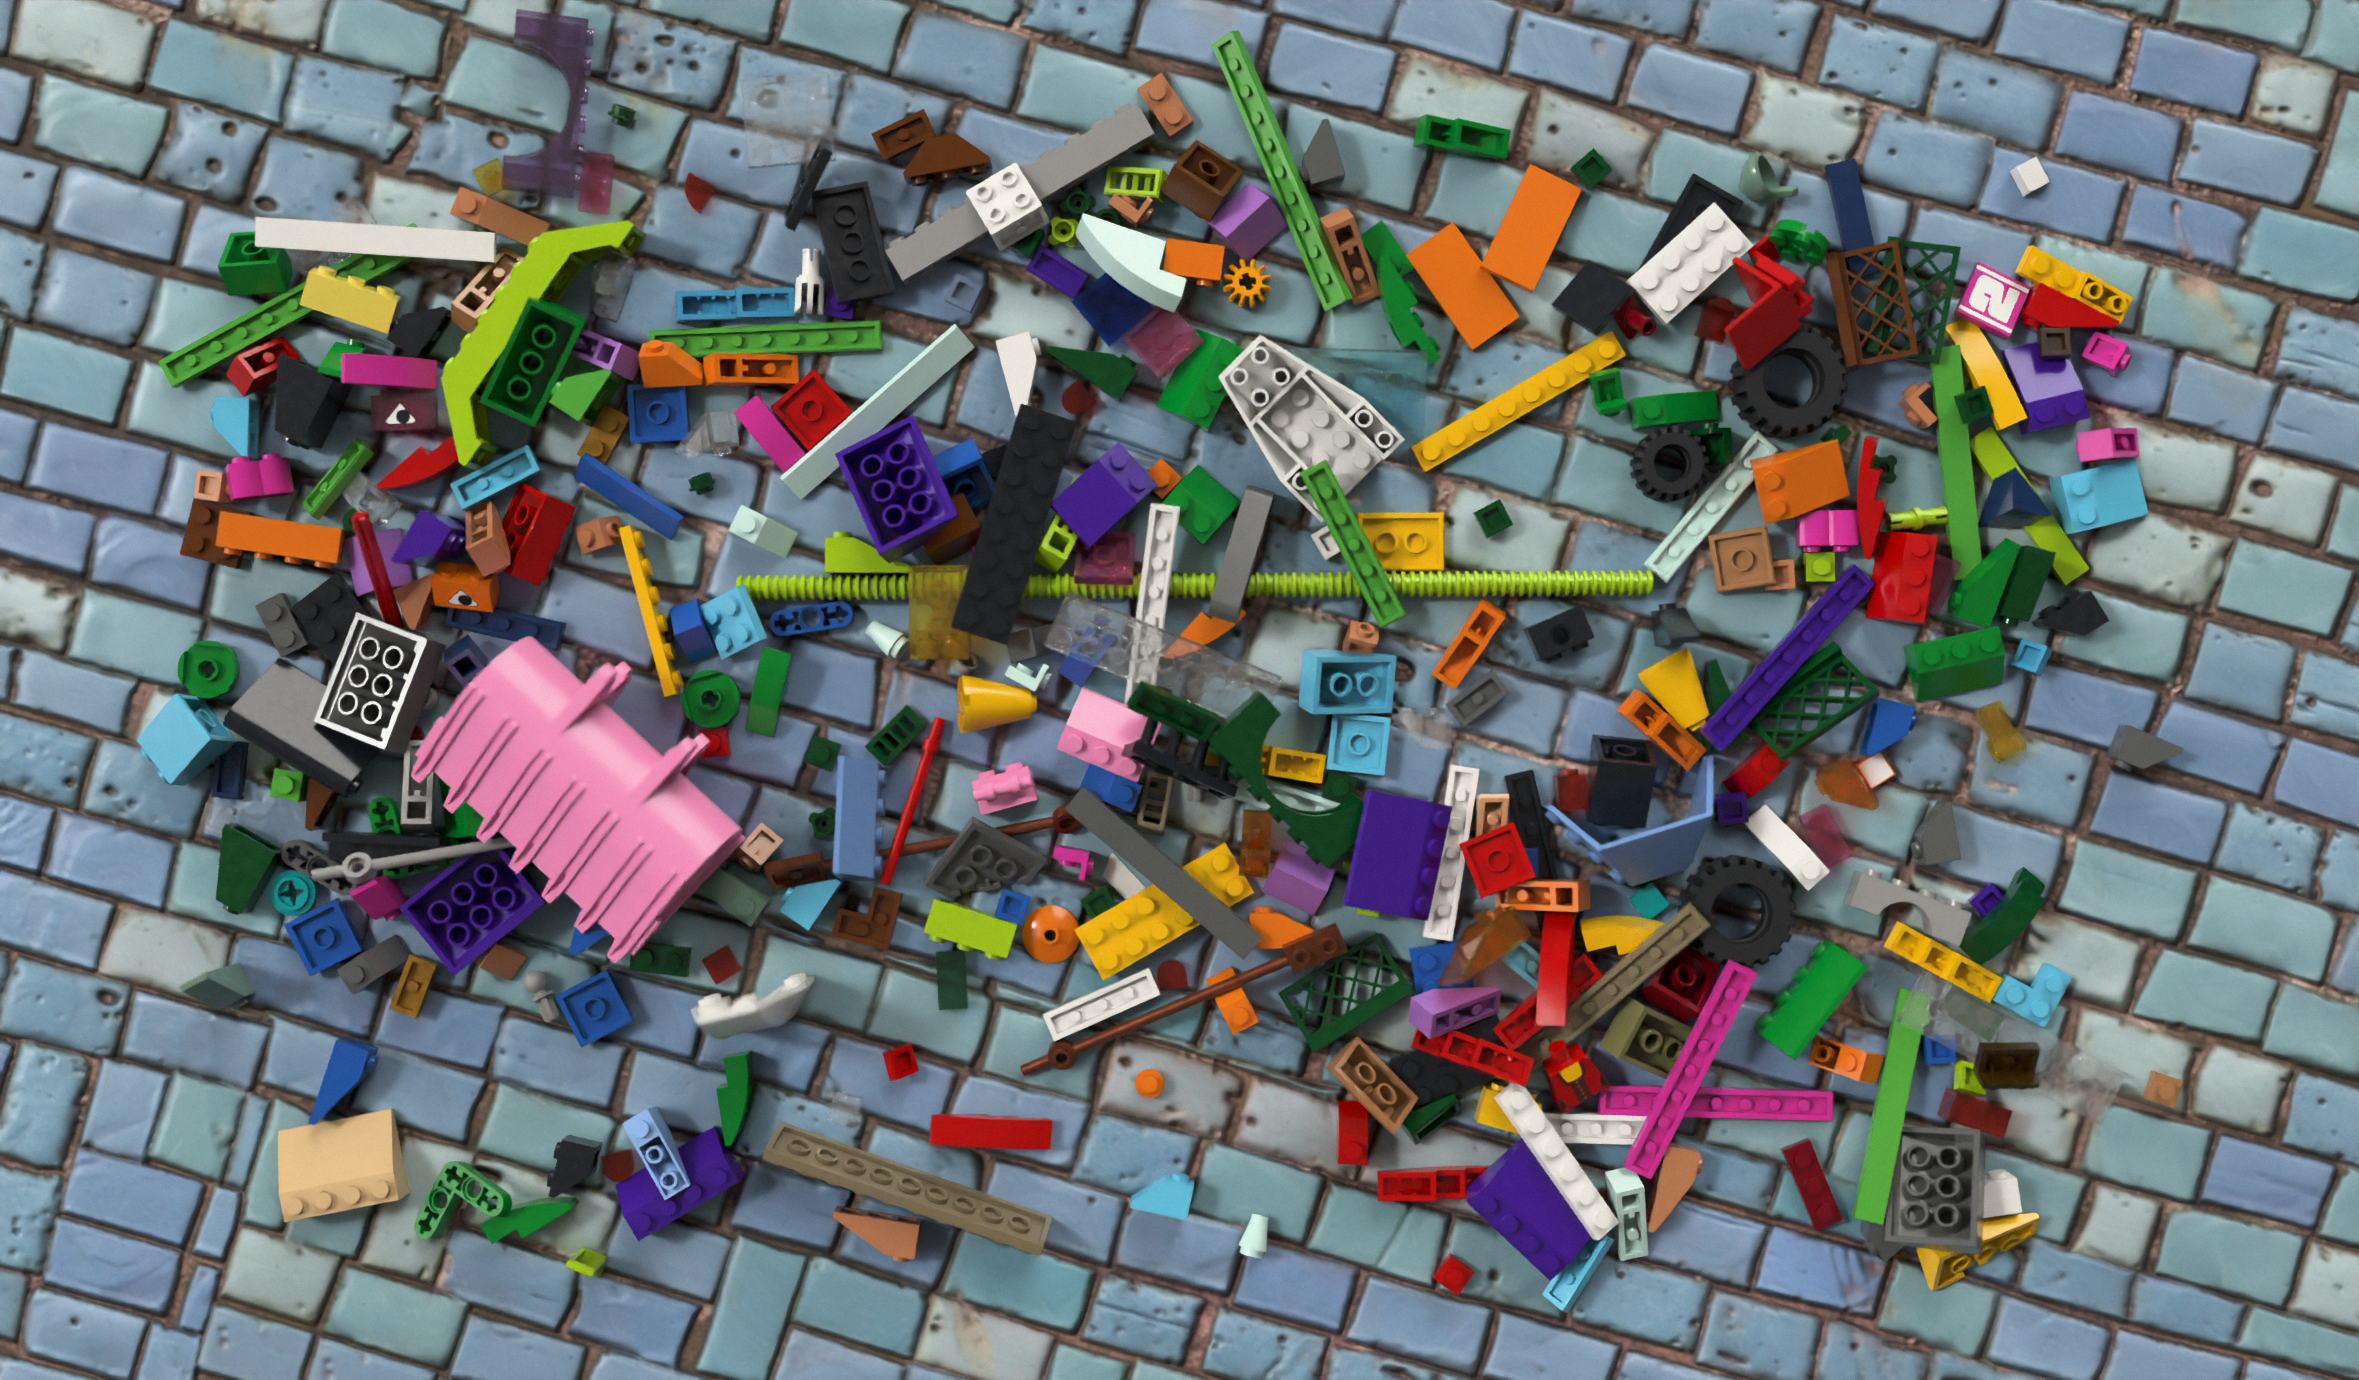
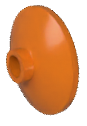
(1050, 918)

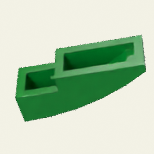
(1461, 137)
(769, 691)
(736, 1094)
(527, 1217)

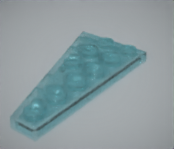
(1386, 378)

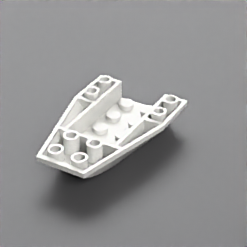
(1306, 418)
(749, 1013)

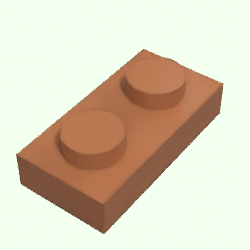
(1165, 105)

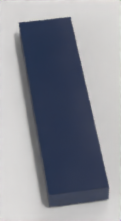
(1850, 212)
(508, 625)

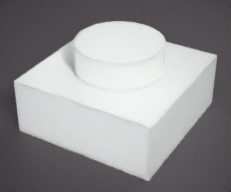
(1325, 543)

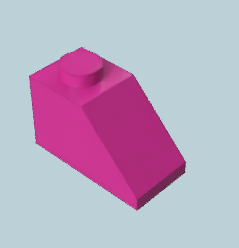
(2107, 444)
(380, 897)

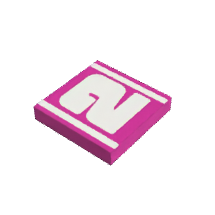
(1992, 300)

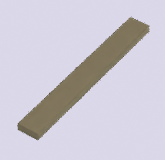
(1619, 982)

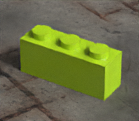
(970, 929)

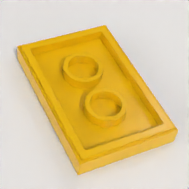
(1406, 540)

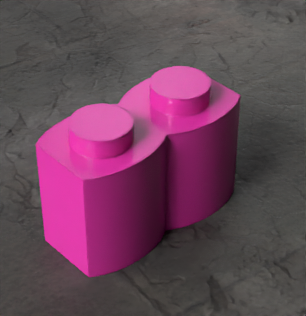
(259, 479)
(1827, 529)

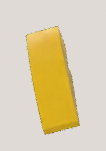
(1617, 930)

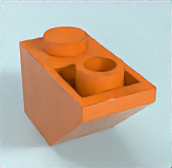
(1846, 1060)

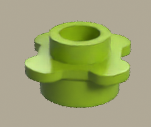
(1063, 224)

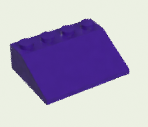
(897, 488)
(1397, 855)
(472, 906)
(1528, 1210)

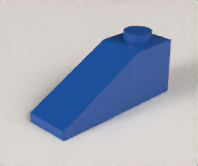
(347, 1069)

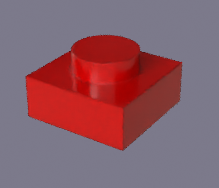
(719, 742)
(900, 1062)
(1453, 1274)

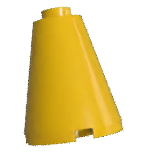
(1677, 688)
(991, 703)

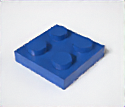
(657, 413)
(324, 937)
(1429, 964)
(595, 1007)

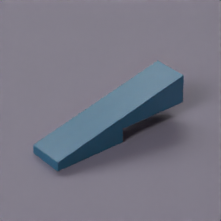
(735, 304)

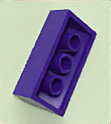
(709, 1170)

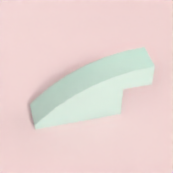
(1131, 260)

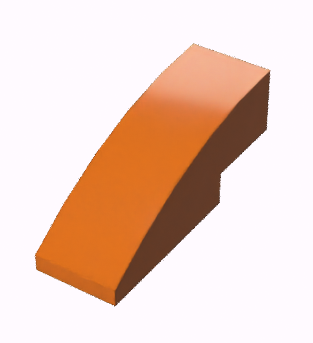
(1205, 630)
(1469, 643)
(1661, 729)

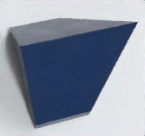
(2012, 503)

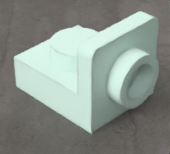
(1024, 676)

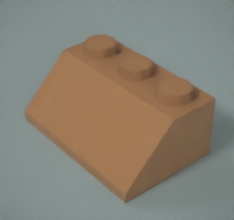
(1372, 1084)

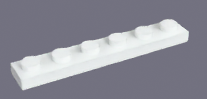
(1461, 796)
(1556, 1160)

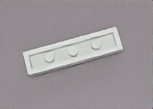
(1101, 1004)
(1595, 1128)

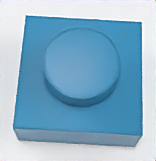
(2031, 657)

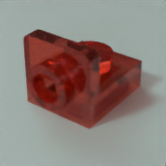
(1714, 319)

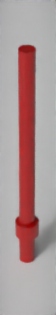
(930, 746)

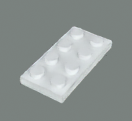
(1689, 263)

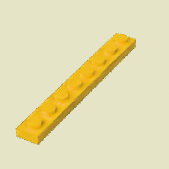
(1517, 401)

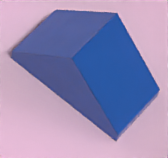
(692, 631)

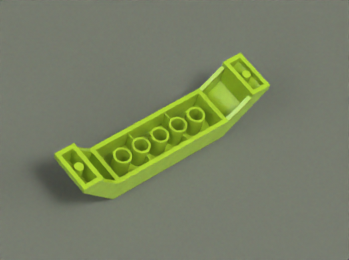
(543, 275)

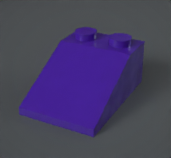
(2045, 389)
(1103, 495)

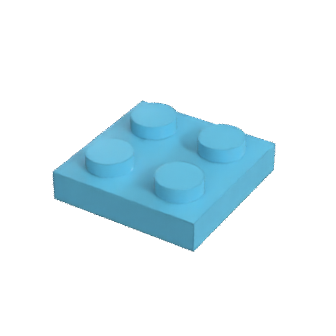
(733, 622)
(1358, 743)

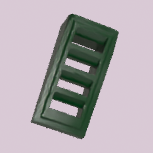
(895, 751)
(1429, 1118)

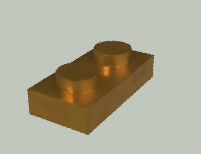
(605, 435)
(414, 986)

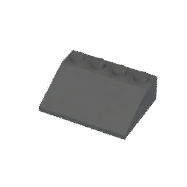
(379, 683)
(1938, 1190)

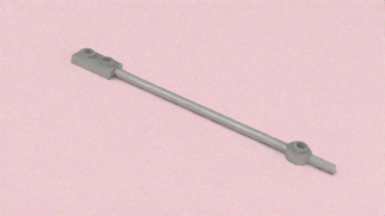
(362, 861)

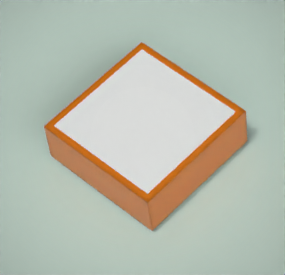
(1875, 769)

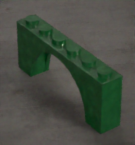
(1241, 742)

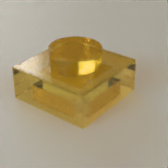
(489, 177)

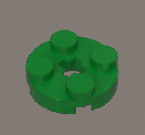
(1798, 243)
(222, 658)
(696, 690)

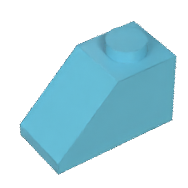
(238, 423)
(809, 901)
(1166, 1196)

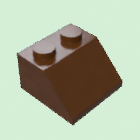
(1202, 180)

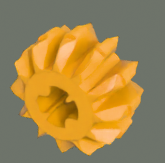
(1253, 276)

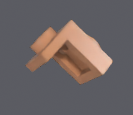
(1916, 411)
(598, 534)
(1361, 637)

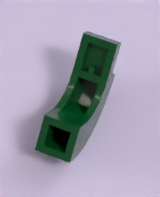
(2006, 920)

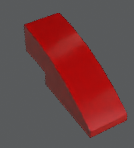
(423, 467)

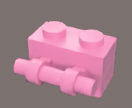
(1004, 789)

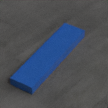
(628, 496)

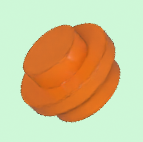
(1149, 1083)

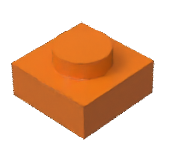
(1164, 477)

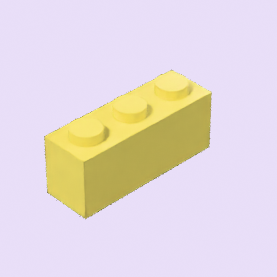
(350, 299)

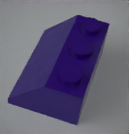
(431, 539)

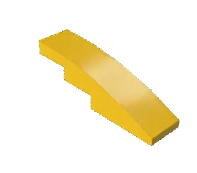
(1985, 369)
(1285, 763)
(1943, 962)

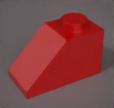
(258, 366)
(1755, 771)
(1352, 1133)

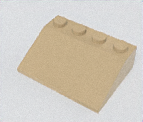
(340, 1165)

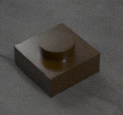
(2054, 343)

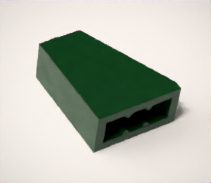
(2024, 585)
(244, 868)

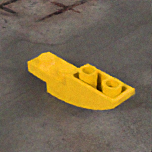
(2082, 286)

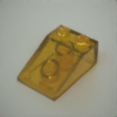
(932, 603)

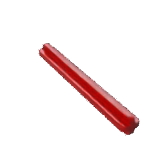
(376, 569)

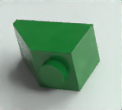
(332, 362)

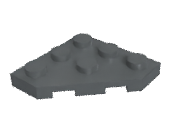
(983, 861)

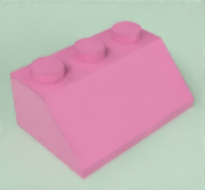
(1100, 730)

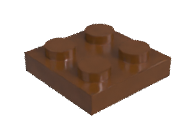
(201, 534)

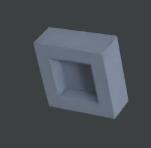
(963, 293)

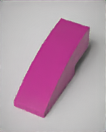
(388, 371)
(770, 433)

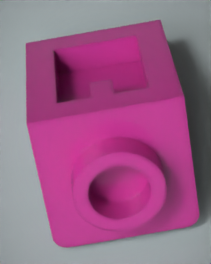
(2107, 353)
(1070, 856)

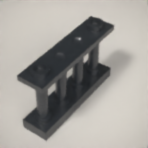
(1168, 762)

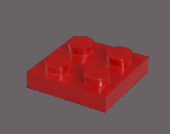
(811, 409)
(1497, 860)

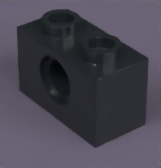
(1541, 634)

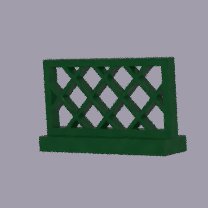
(1891, 286)
(1814, 671)
(1359, 1014)

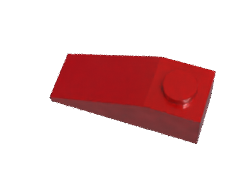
(2053, 309)

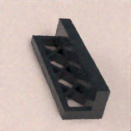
(382, 844)

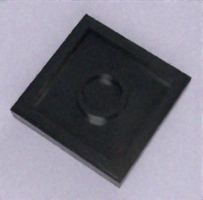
(1593, 298)

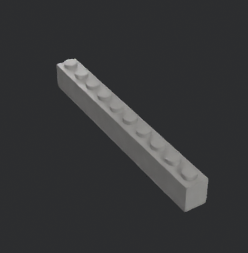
(1048, 177)

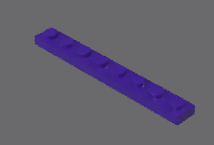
(1786, 657)

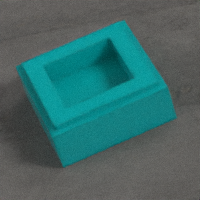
(1648, 901)

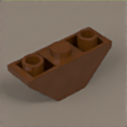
(945, 159)

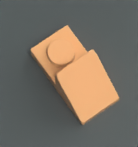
(1491, 812)

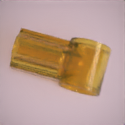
(2003, 739)

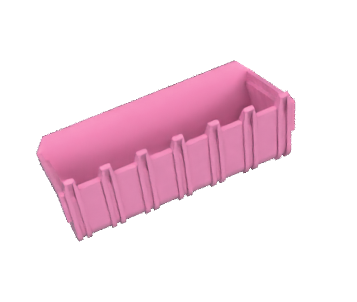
(580, 792)

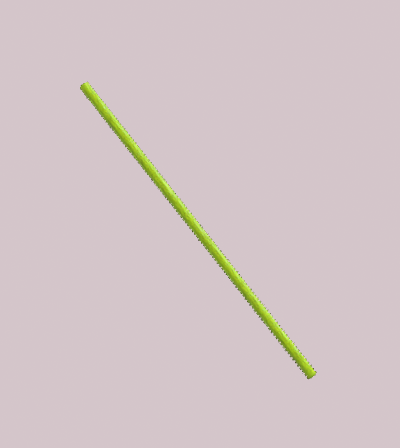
(1203, 585)

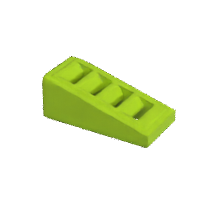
(1135, 193)
(587, 1262)

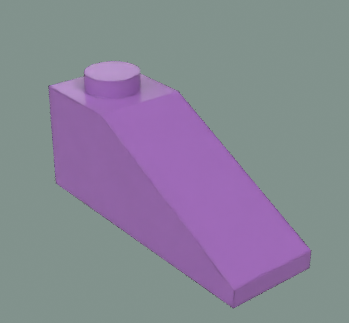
(606, 354)
(1452, 1008)

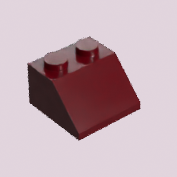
(1681, 984)

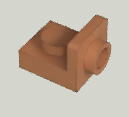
(1127, 209)
(212, 487)
(758, 848)

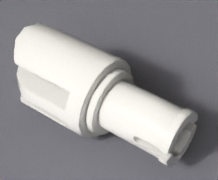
(810, 279)

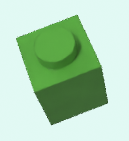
(289, 784)

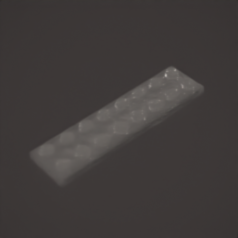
(1156, 656)
(1965, 1020)

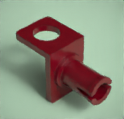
(1633, 319)

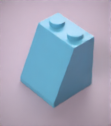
(184, 739)

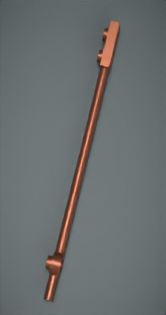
(814, 868)
(1299, 954)

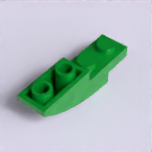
(1396, 301)

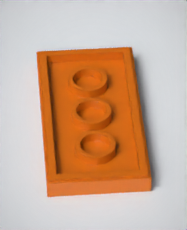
(1530, 228)
(1461, 288)

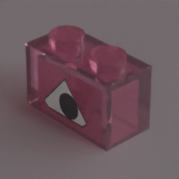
(404, 412)

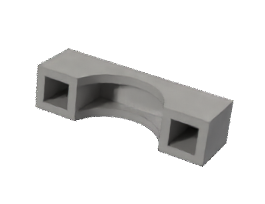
(1940, 919)

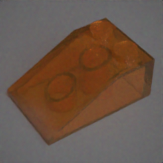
(1484, 942)

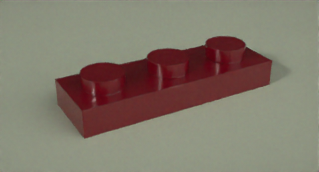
(1811, 1184)

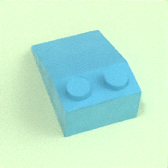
(2098, 496)
(1346, 682)

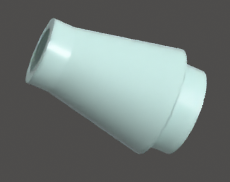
(888, 639)
(1255, 1237)

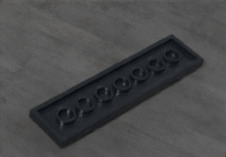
(1013, 524)

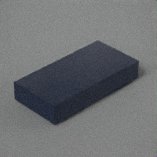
(230, 772)

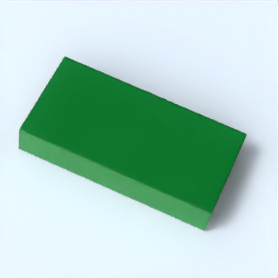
(1380, 241)

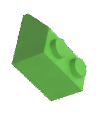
(586, 394)

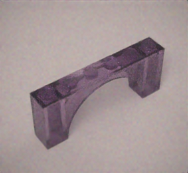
(565, 44)

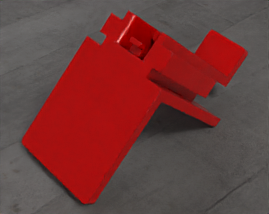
(1776, 305)

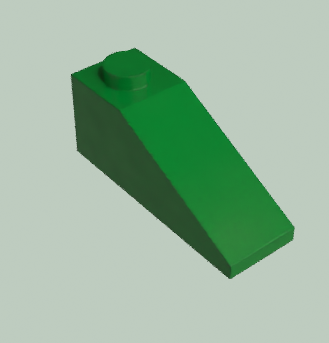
(1673, 409)
(1982, 588)

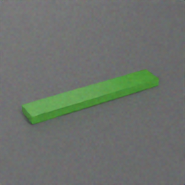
(1353, 543)

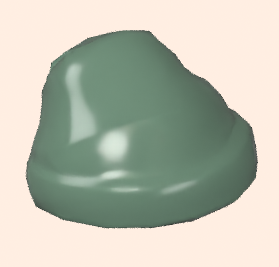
(1760, 182)

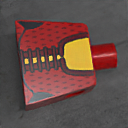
(1572, 1075)

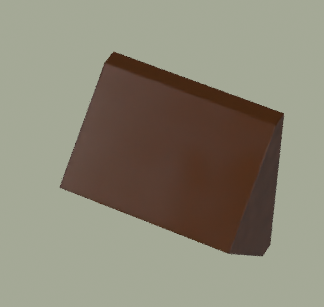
(957, 536)

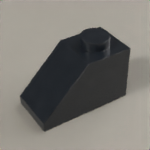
(420, 331)

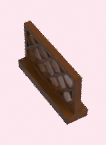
(1845, 310)

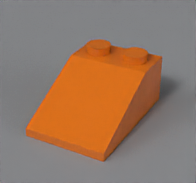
(1799, 480)

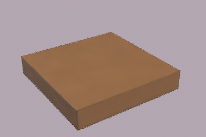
(1742, 559)

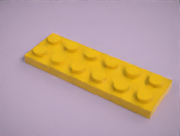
(1153, 919)

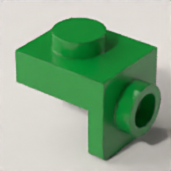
(1607, 392)

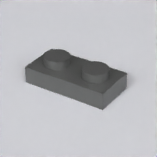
(282, 625)
(1477, 698)

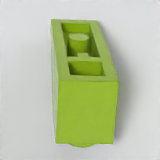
(1055, 543)
(854, 556)

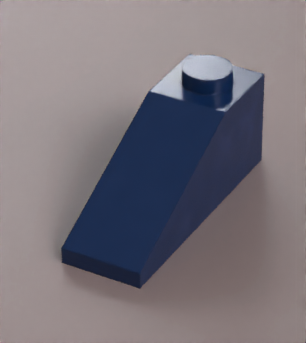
(465, 660)

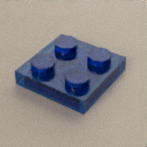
(1110, 308)

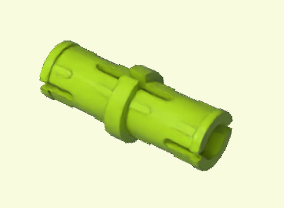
(1916, 518)

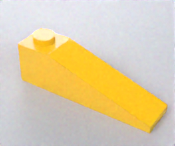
(1998, 1233)

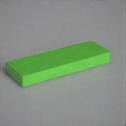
(337, 478)

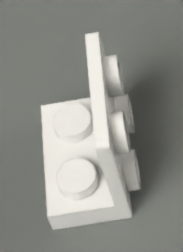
(1008, 206)

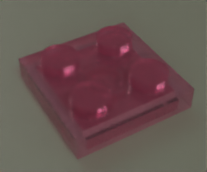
(1162, 341)
(1106, 561)

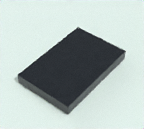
(808, 183)

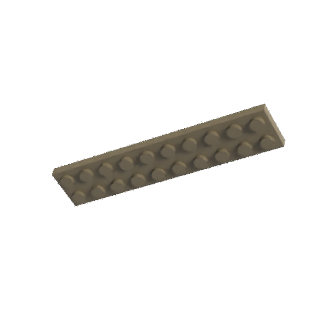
(908, 1188)

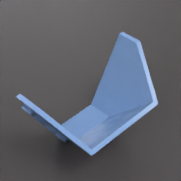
(1657, 850)

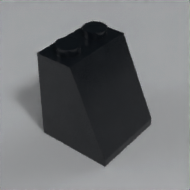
(306, 403)
(1620, 781)

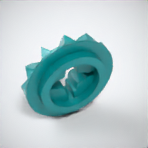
(283, 883)

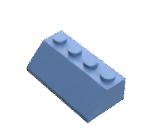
(858, 819)

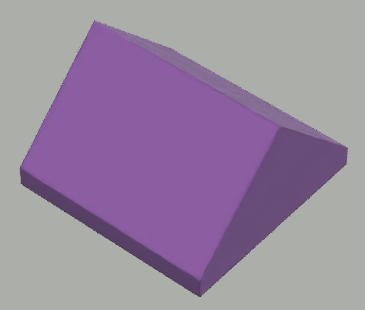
(1248, 222)
(388, 543)
(1298, 879)

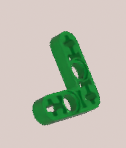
(394, 814)
(455, 1190)

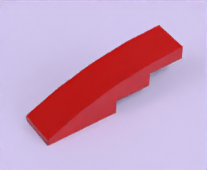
(1869, 506)
(1555, 968)
(1521, 1021)
(1476, 1055)
(990, 1131)
(1427, 1183)

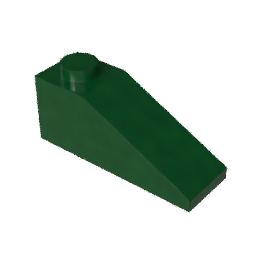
(1102, 370)
(1715, 694)

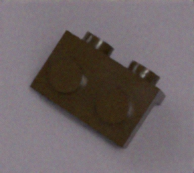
(2007, 1065)

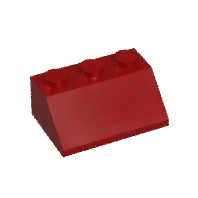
(534, 531)
(1902, 577)

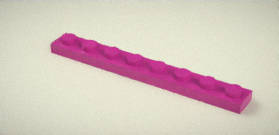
(1689, 1069)
(1724, 1102)

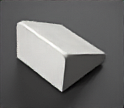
(2029, 176)

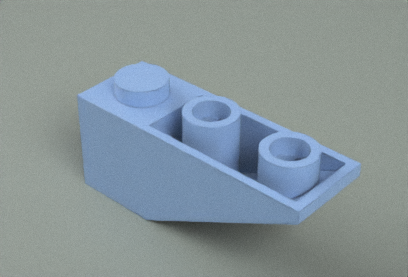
(658, 1151)

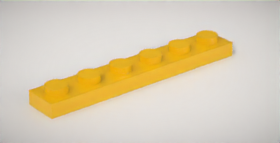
(648, 598)

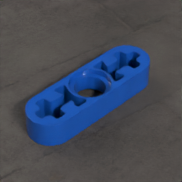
(792, 629)

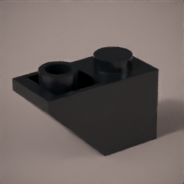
(2074, 617)
(575, 1161)

